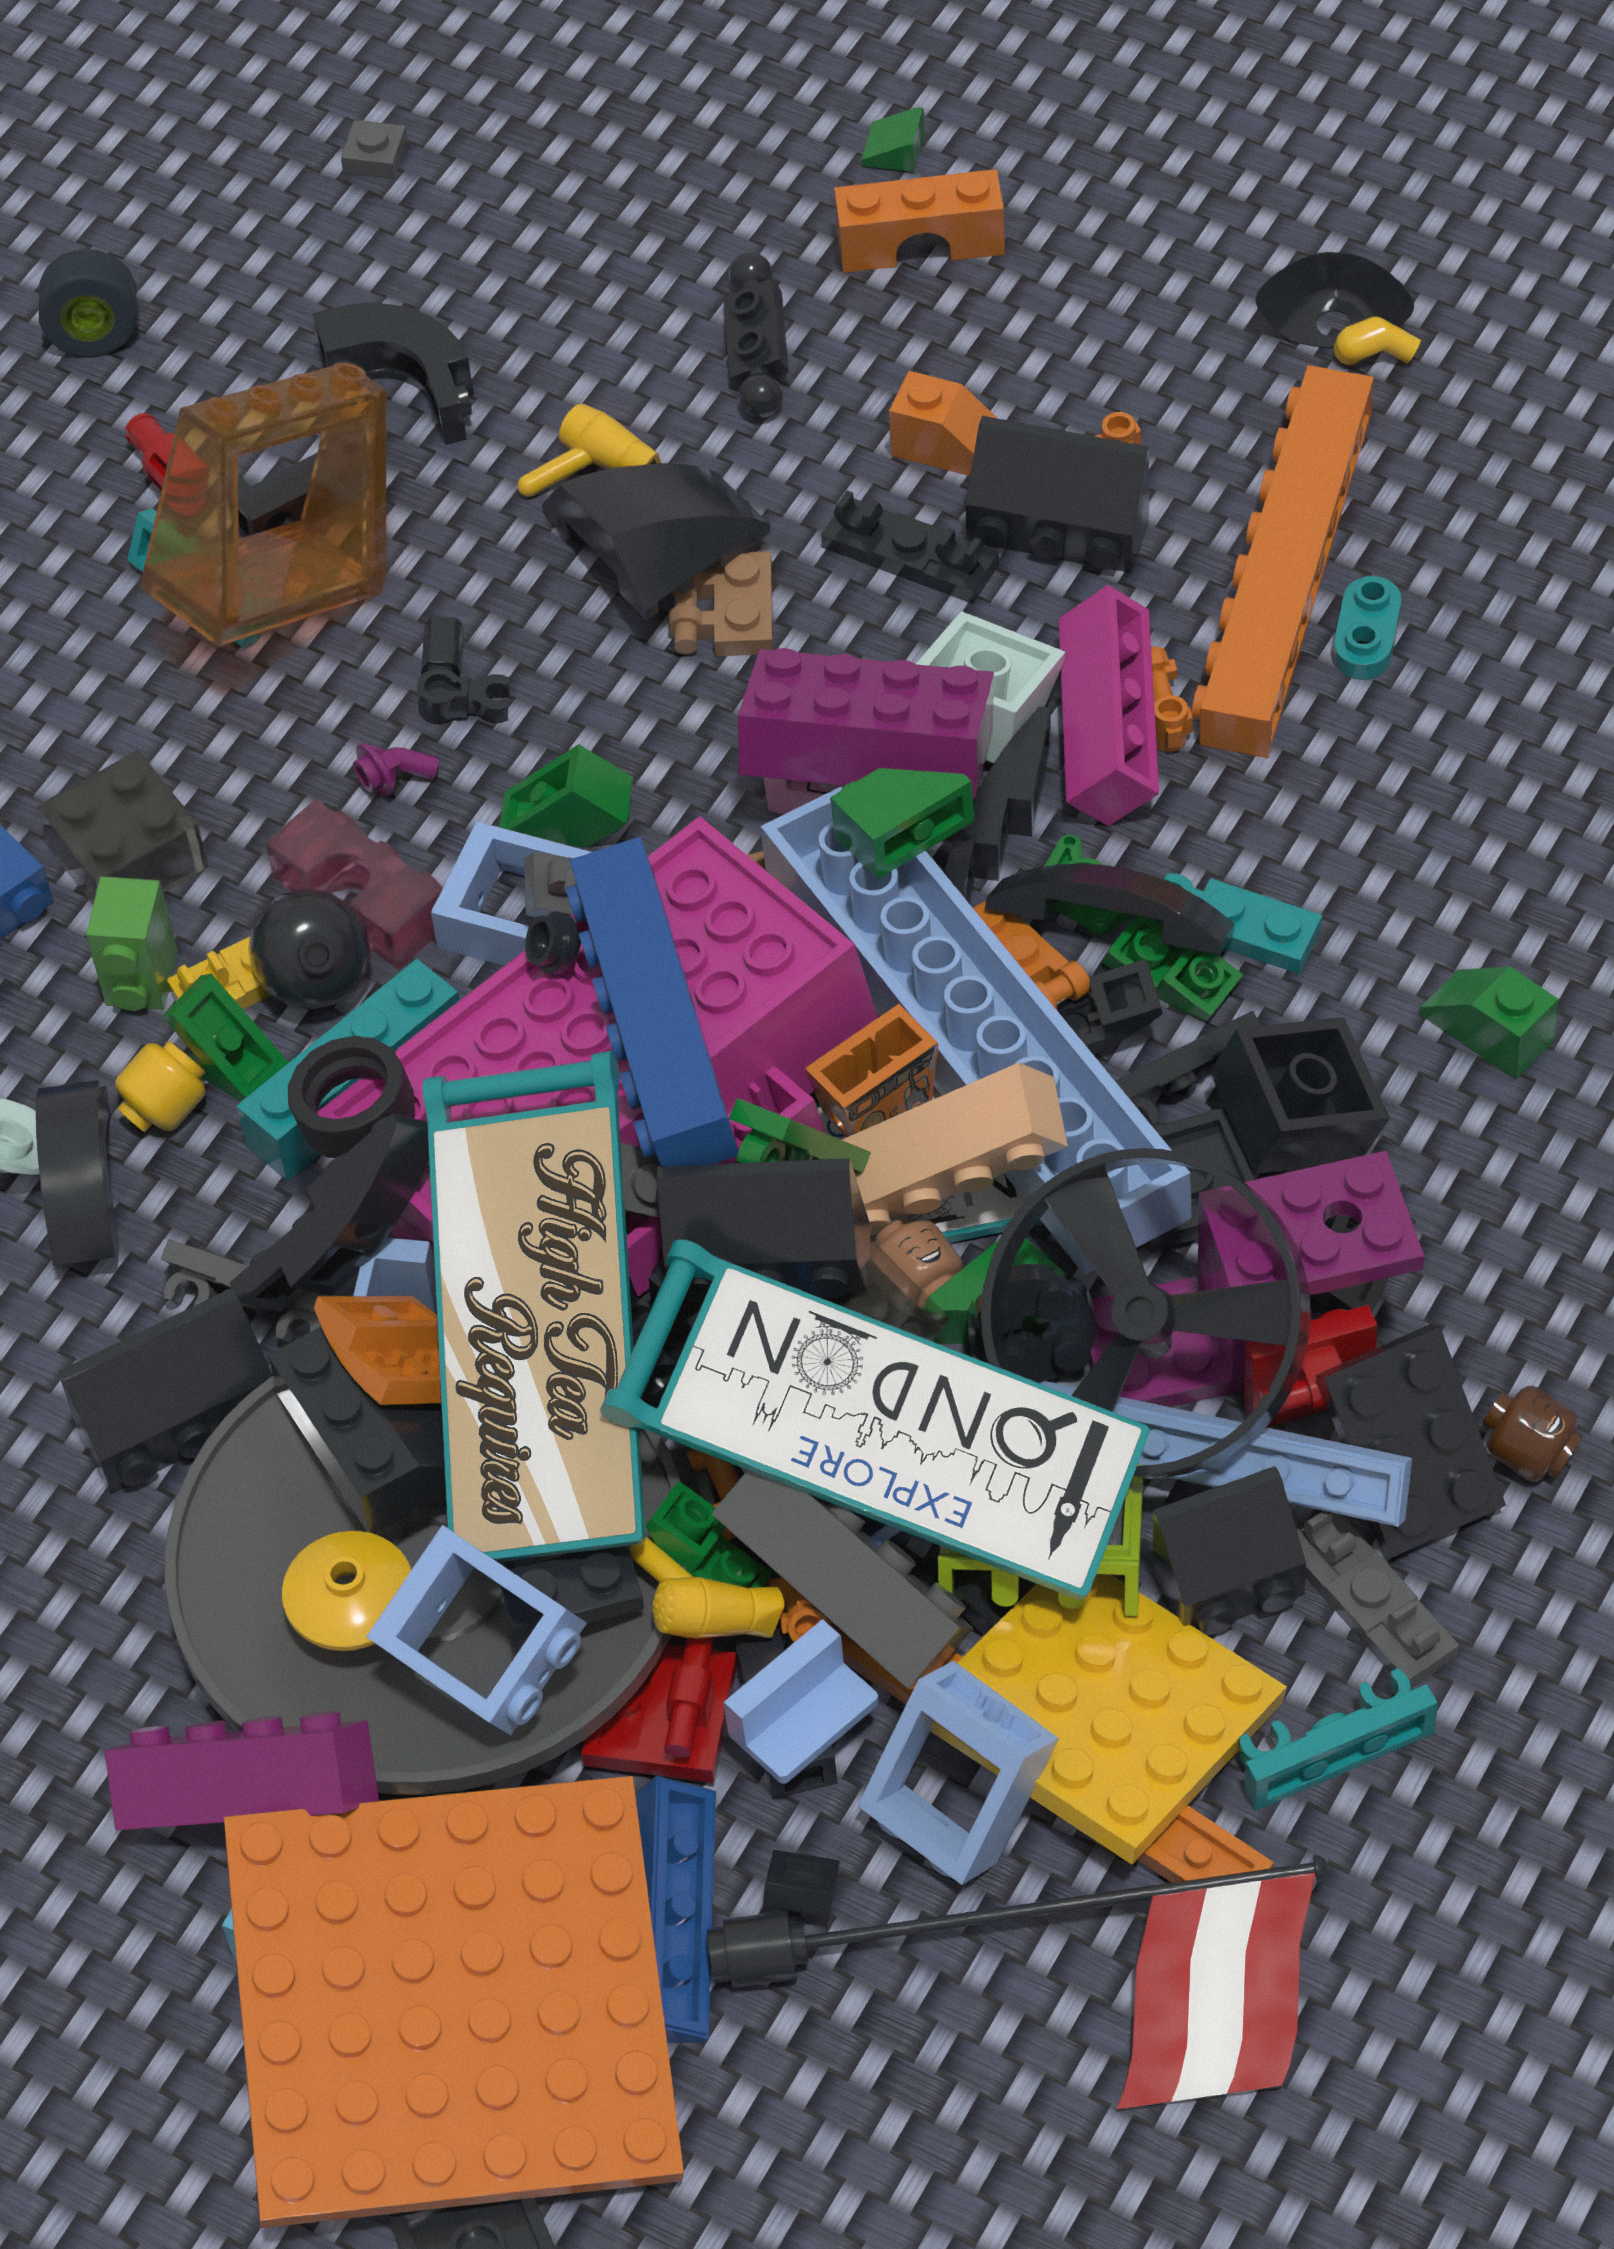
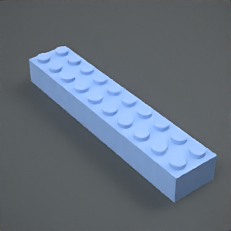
(961, 984)

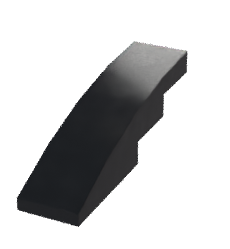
(1003, 805)

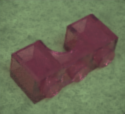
(332, 854)

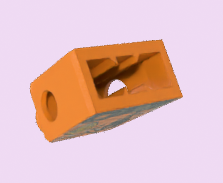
(876, 1072)

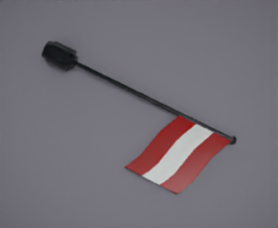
(1208, 1984)

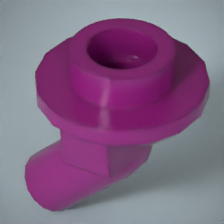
(379, 767)

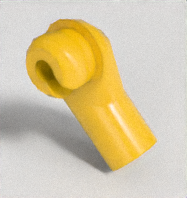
(1371, 337)

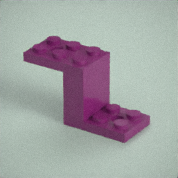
(1241, 1250)

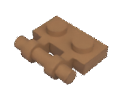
(741, 608)

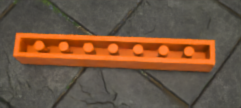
(1285, 562)

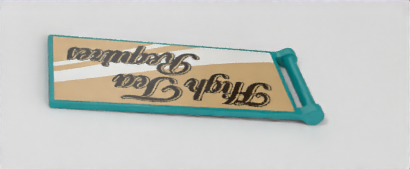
(533, 1314)

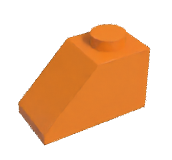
(935, 423)

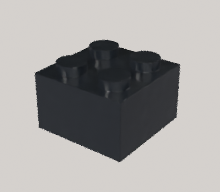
(1299, 1094)

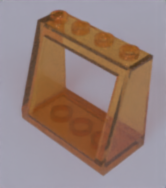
(295, 570)

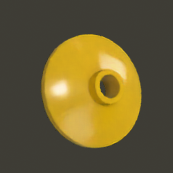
(339, 1614)

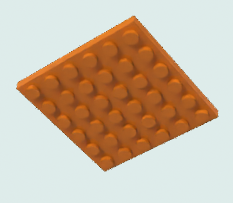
(450, 2002)

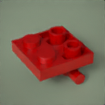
(1331, 1341)
(673, 1719)

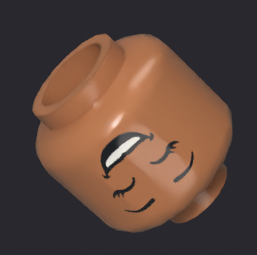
(920, 1252)

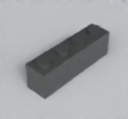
(848, 1575)

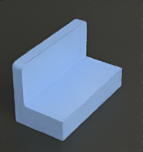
(400, 1269)
(798, 1704)

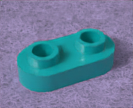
(1372, 617)

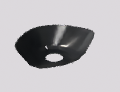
(1305, 291)

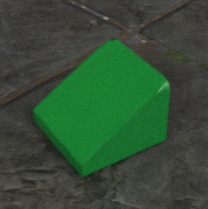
(895, 141)

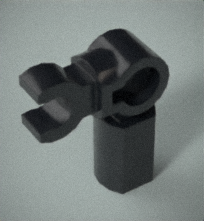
(443, 691)

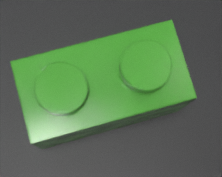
(132, 943)

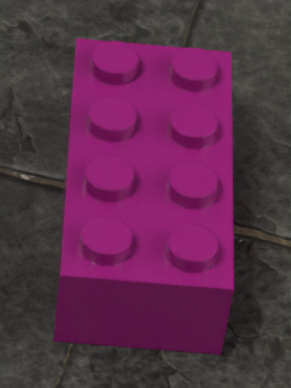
(852, 715)

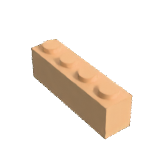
(958, 1143)

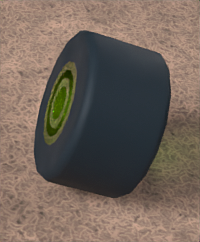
(87, 303)

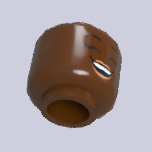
(1531, 1433)

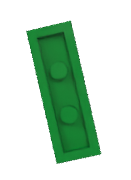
(782, 1138)

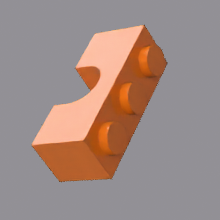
(882, 215)

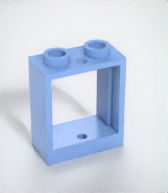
(457, 913)
(429, 1593)
(989, 1727)

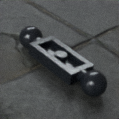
(755, 335)

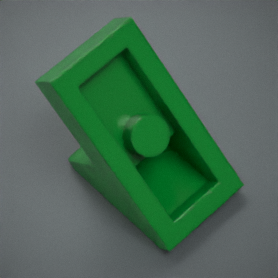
(223, 1039)

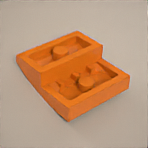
(385, 1345)

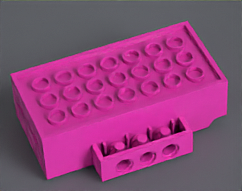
(766, 985)

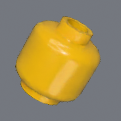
(160, 1087)

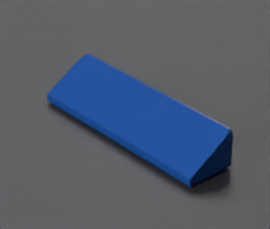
(679, 1873)

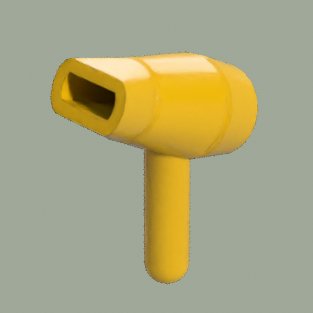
(591, 440)
(704, 1606)

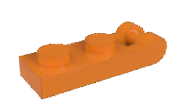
(1042, 963)

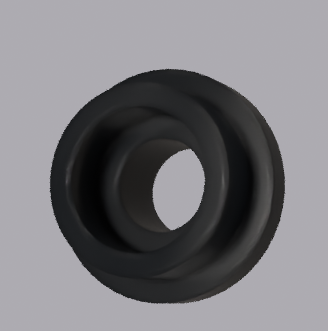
(552, 942)

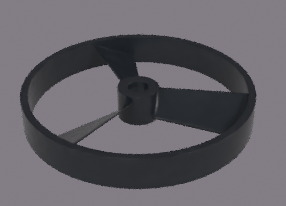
(1148, 1314)

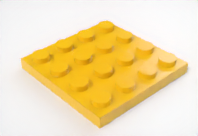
(1135, 1703)

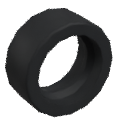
(333, 1065)

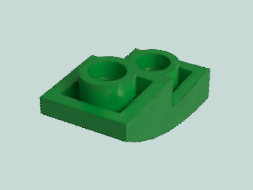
(1182, 976)
(694, 1540)

